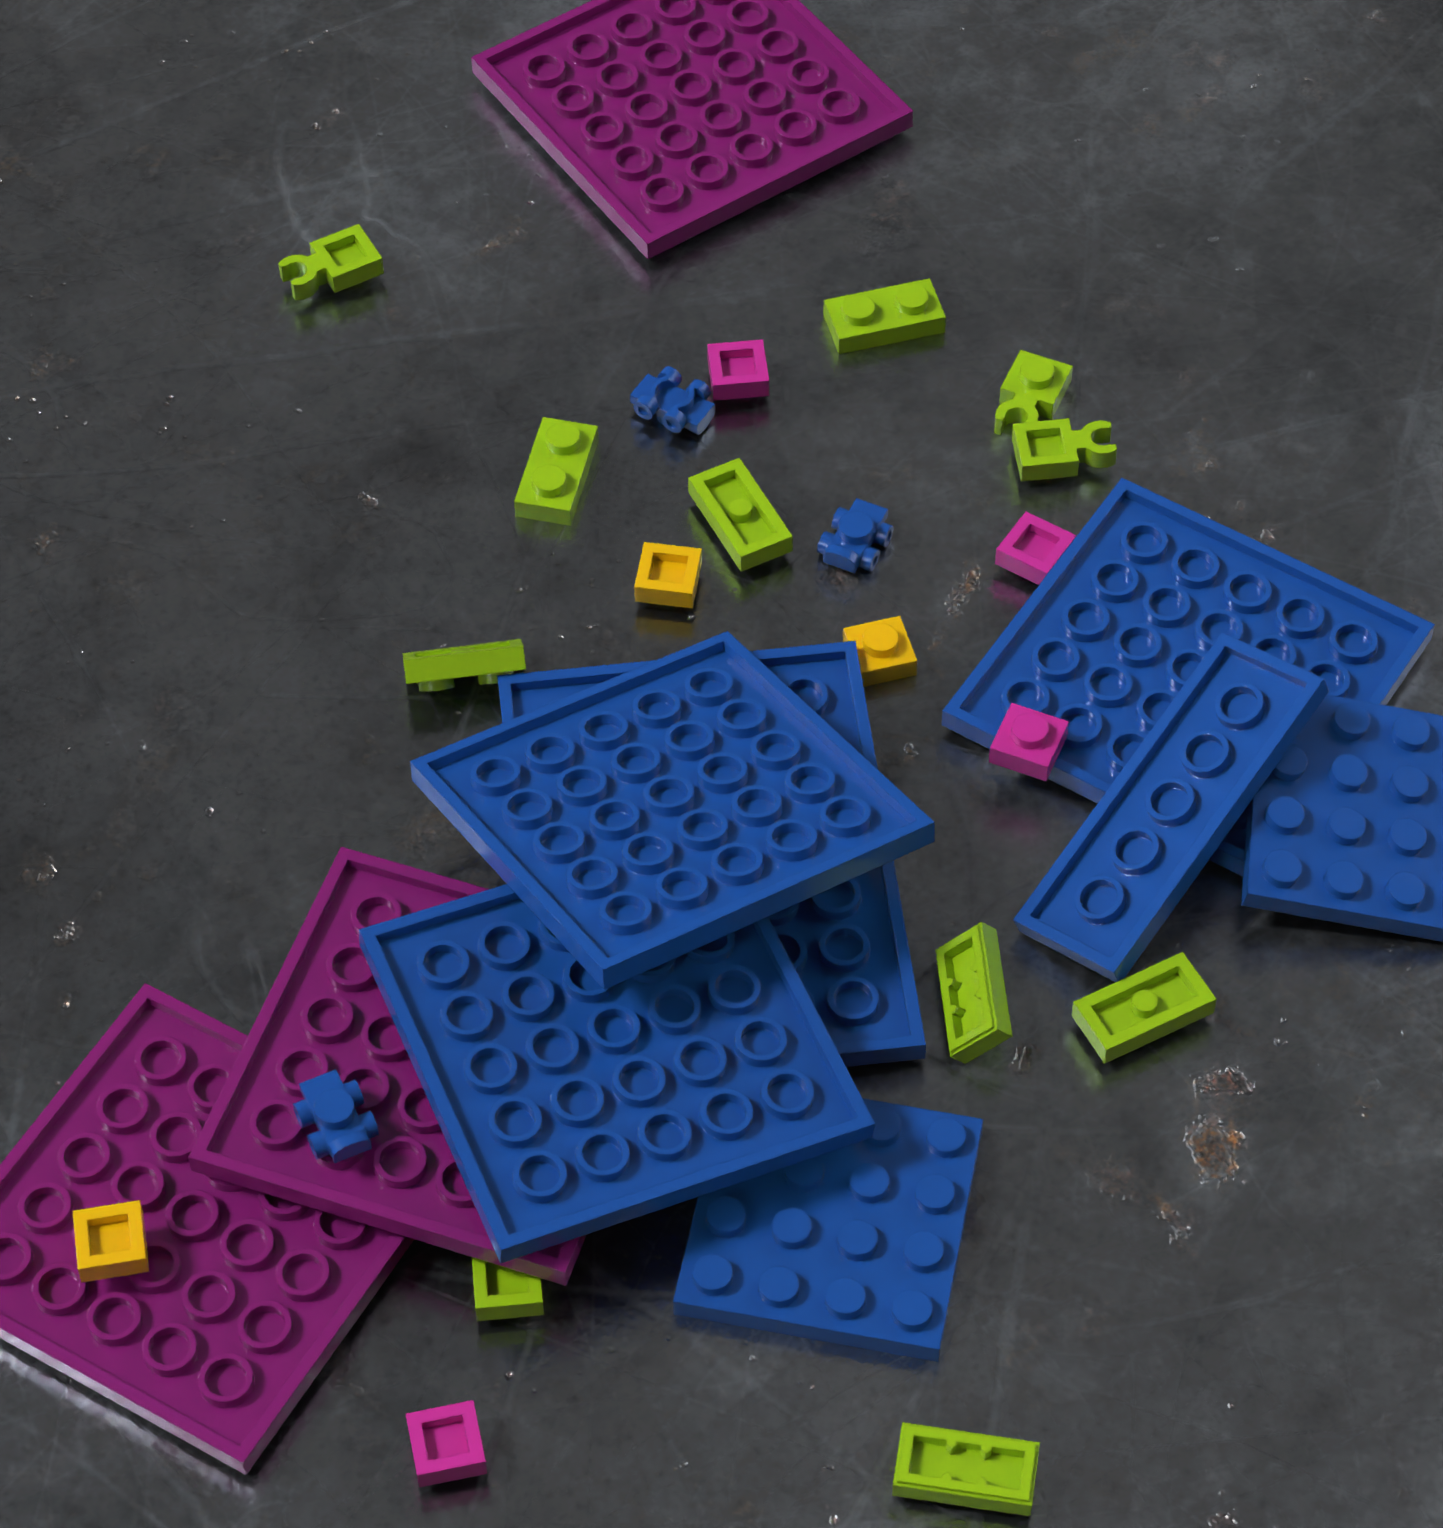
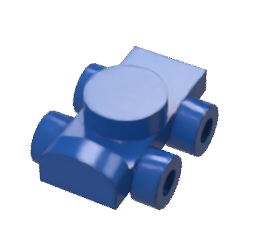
(671, 404)
(855, 535)
(333, 1110)

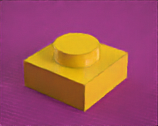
(668, 575)
(882, 650)
(110, 1241)

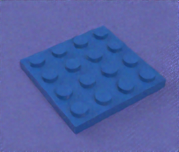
(1353, 822)
(844, 1242)

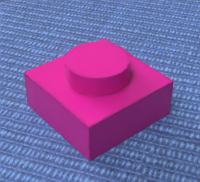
(738, 369)
(1032, 547)
(1028, 741)
(446, 1443)

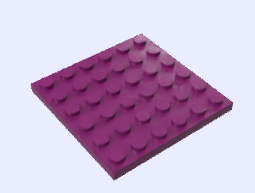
(689, 106)
(333, 1017)
(239, 1282)

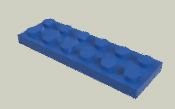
(1171, 807)

